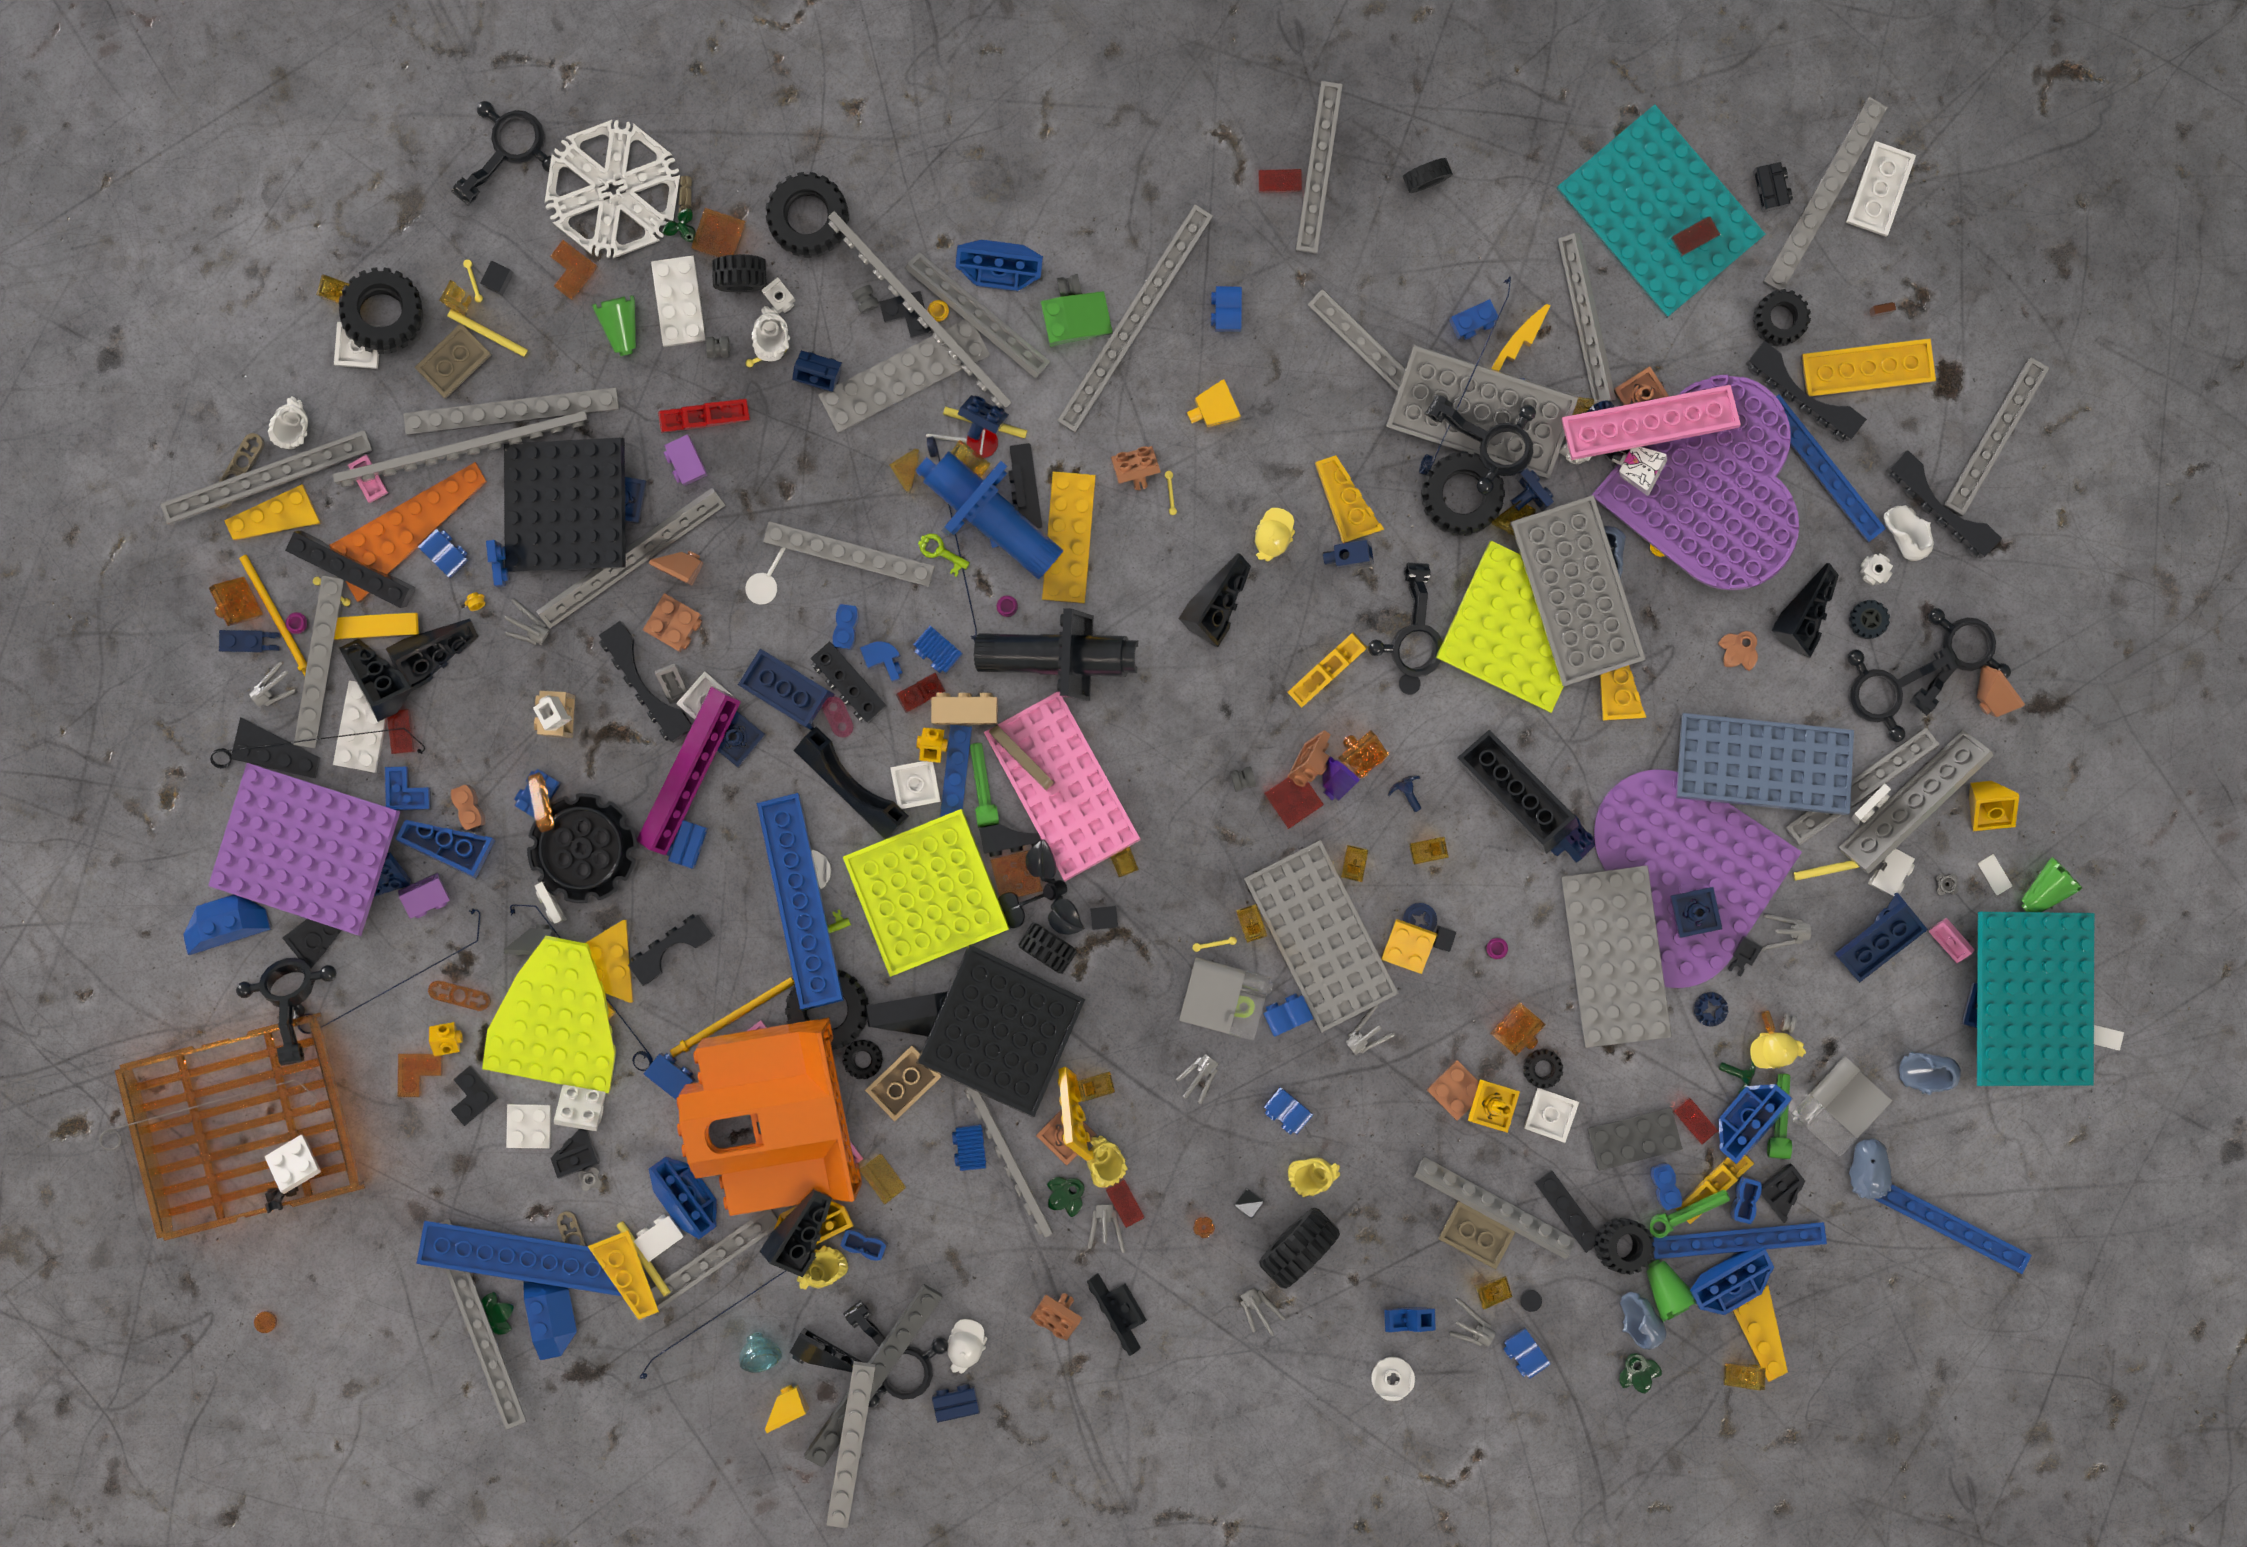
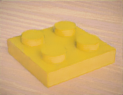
(1409, 946)

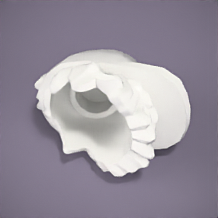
(770, 335)
(289, 425)
(965, 1344)

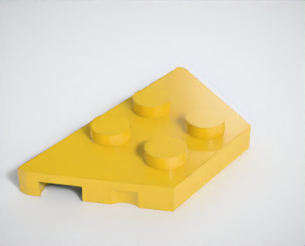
(612, 959)

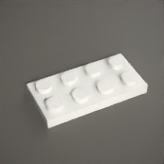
(1881, 188)
(678, 301)
(360, 750)

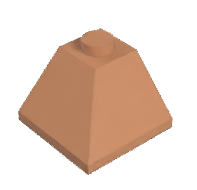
(679, 565)
(1996, 693)

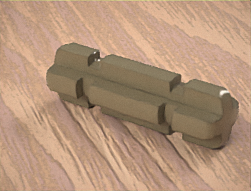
(685, 192)

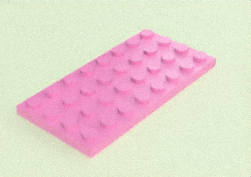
(1080, 810)

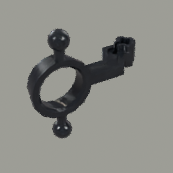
(467, 189)
(1441, 410)
(1416, 575)
(1945, 659)
(1925, 699)
(291, 1051)
(858, 1315)

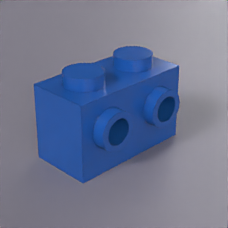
(1474, 319)

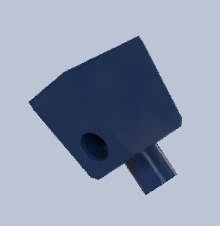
(1359, 554)

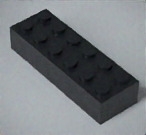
(1518, 791)

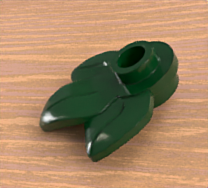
(1063, 1197)
(497, 1313)
(1640, 1375)

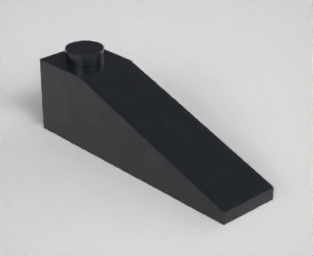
(1212, 606)
(1801, 619)
(427, 652)
(378, 681)
(906, 1015)
(795, 1238)
(818, 1351)

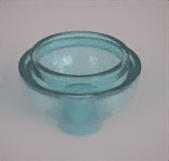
(759, 1354)

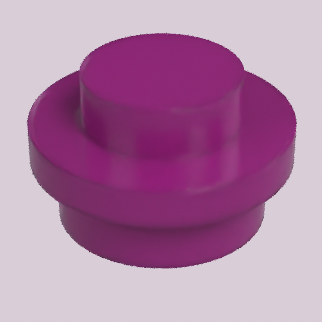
(1007, 606)
(296, 623)
(1497, 948)

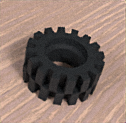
(872, 1050)
(1556, 1068)

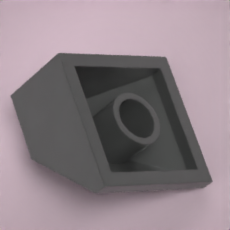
(530, 940)

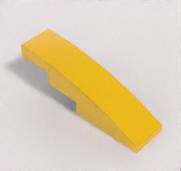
(1524, 335)
(376, 626)
(1327, 669)
(1719, 1179)

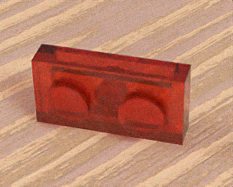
(1280, 180)
(1695, 236)
(400, 739)
(1695, 1121)
(1125, 1203)

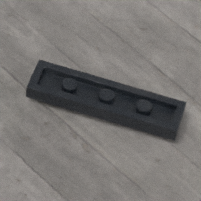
(1568, 1210)

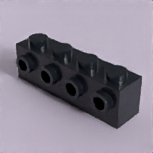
(848, 682)

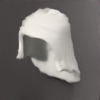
(1910, 532)

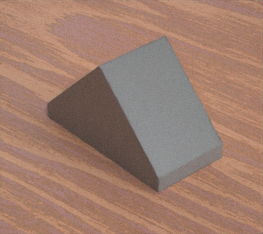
(672, 682)

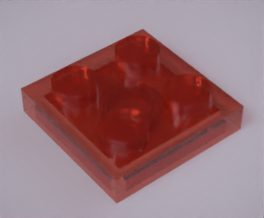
(1293, 801)

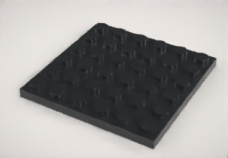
(564, 505)
(1000, 1031)

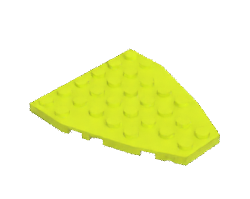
(554, 1021)

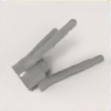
(537, 633)
(262, 693)
(1799, 931)
(1358, 1042)
(1206, 1067)
(1104, 1214)
(1251, 1300)
(1481, 1335)

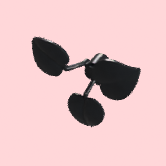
(1064, 916)

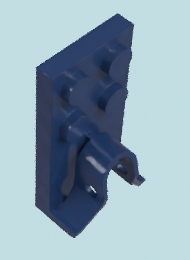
(784, 688)
(1882, 939)

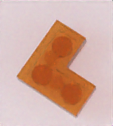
(577, 269)
(411, 1069)

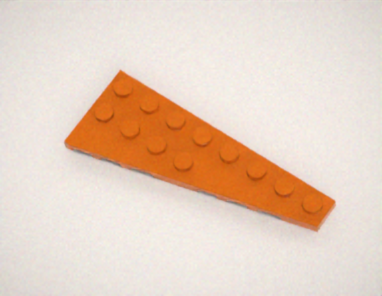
(400, 531)

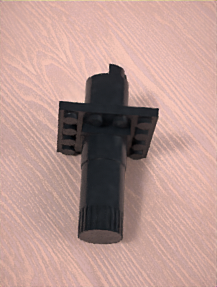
(1071, 654)

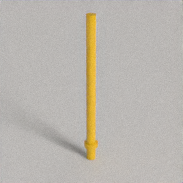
(302, 664)
(685, 1045)

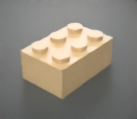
(568, 703)
(964, 709)
(902, 1084)

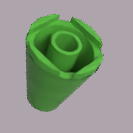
(618, 323)
(2050, 888)
(1669, 1290)

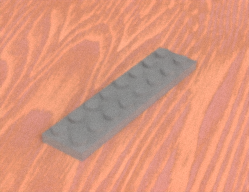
(900, 377)
(1916, 801)

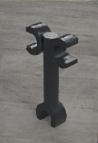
(275, 1197)

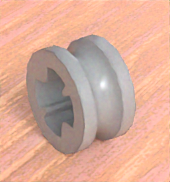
(1788, 1023)

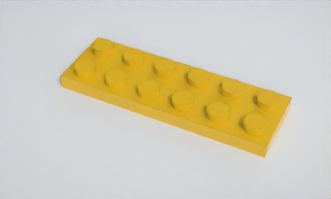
(1868, 367)
(1071, 530)

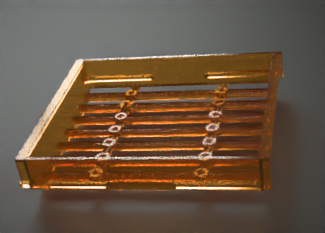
(146, 1150)

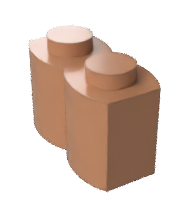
(469, 812)

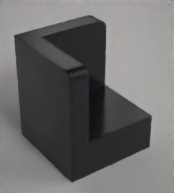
(496, 278)
(1104, 917)

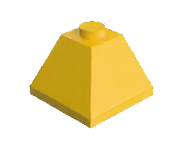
(1992, 806)
(787, 1407)

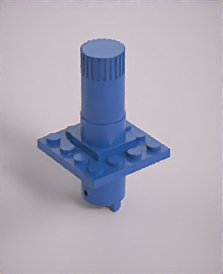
(989, 512)

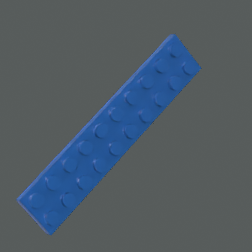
(800, 902)
(512, 1257)

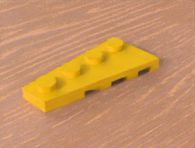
(1348, 507)
(284, 512)
(1620, 695)
(1072, 1114)
(623, 1267)
(1762, 1333)

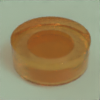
(1768, 1022)
(265, 1322)

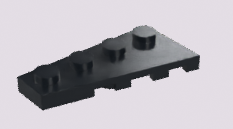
(279, 757)
(310, 940)

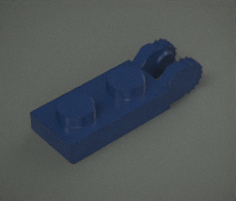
(246, 641)

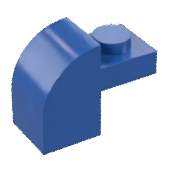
(882, 652)
(1410, 1319)

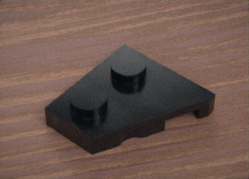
(574, 1155)
(1782, 1191)

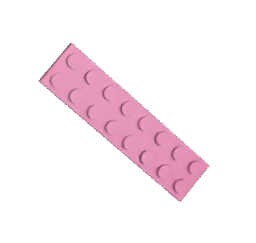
(1650, 422)

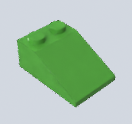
(1076, 317)

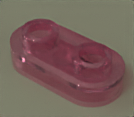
(839, 716)

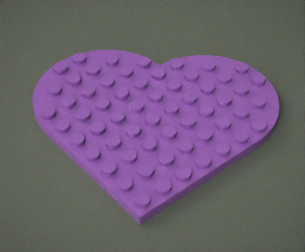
(1719, 495)
(1687, 850)

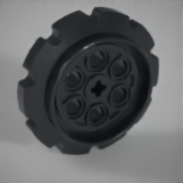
(600, 879)

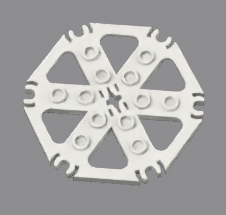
(597, 176)

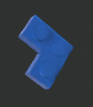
(496, 555)
(399, 795)

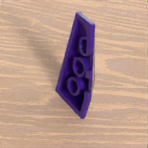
(1337, 779)

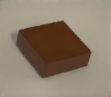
(1882, 309)

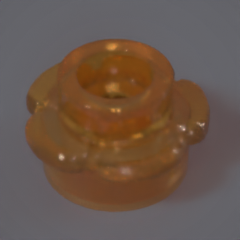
(1204, 1233)

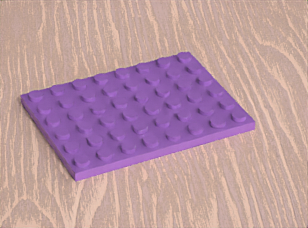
(304, 849)

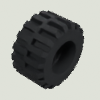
(739, 273)
(1794, 305)
(1047, 948)
(1640, 1250)

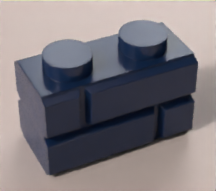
(817, 371)
(955, 1403)

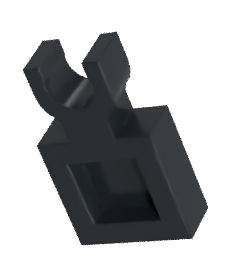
(1746, 952)

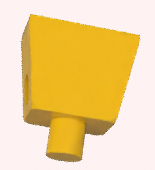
(1215, 406)

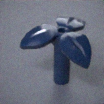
(1406, 786)

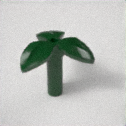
(686, 232)
(1745, 1075)

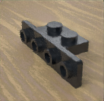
(1025, 483)
(1120, 1310)

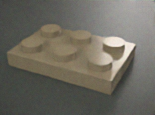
(453, 361)
(1476, 1235)

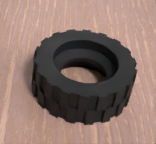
(1427, 175)

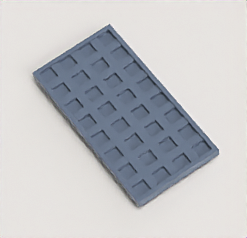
(1765, 764)

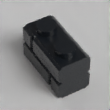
(1772, 186)

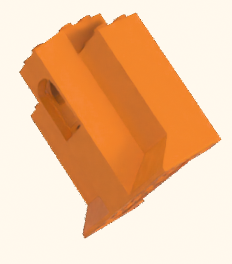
(792, 1089)

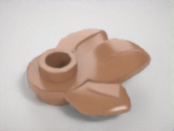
(1737, 652)

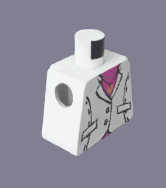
(1640, 467)

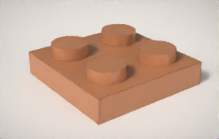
(1455, 1090)

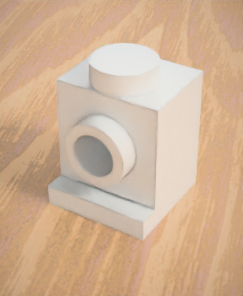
(770, 292)
(545, 710)

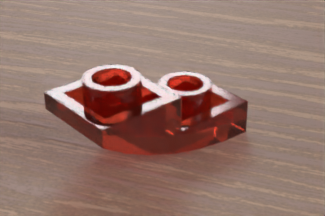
(920, 692)

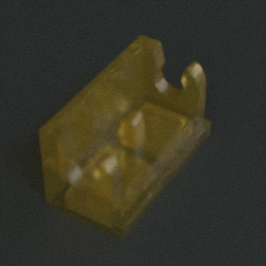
(453, 297)

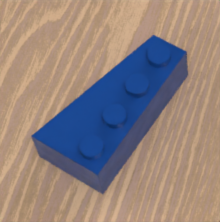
(451, 847)

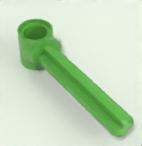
(986, 812)
(1780, 1145)
(1687, 1213)

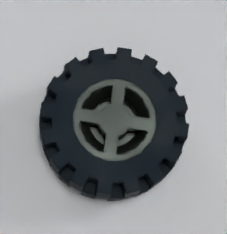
(1873, 613)

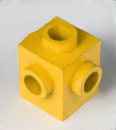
(931, 744)
(445, 1039)

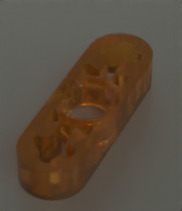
(540, 802)
(445, 986)

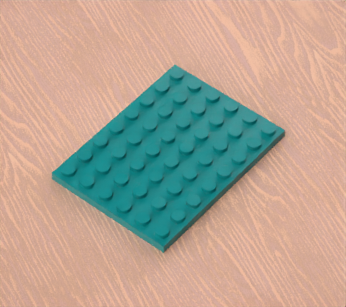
(1644, 193)
(2035, 999)

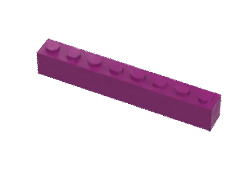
(688, 771)

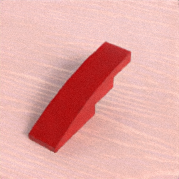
(703, 415)

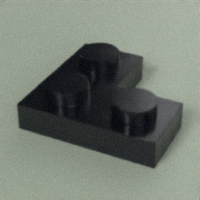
(894, 310)
(478, 1096)

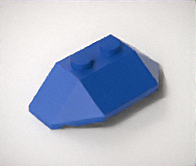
(998, 264)
(223, 923)
(1750, 1118)
(684, 1196)
(1733, 1282)
(549, 1318)

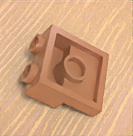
(673, 623)
(1311, 760)

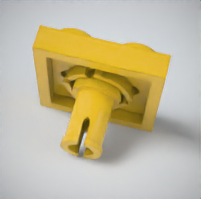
(1500, 1108)

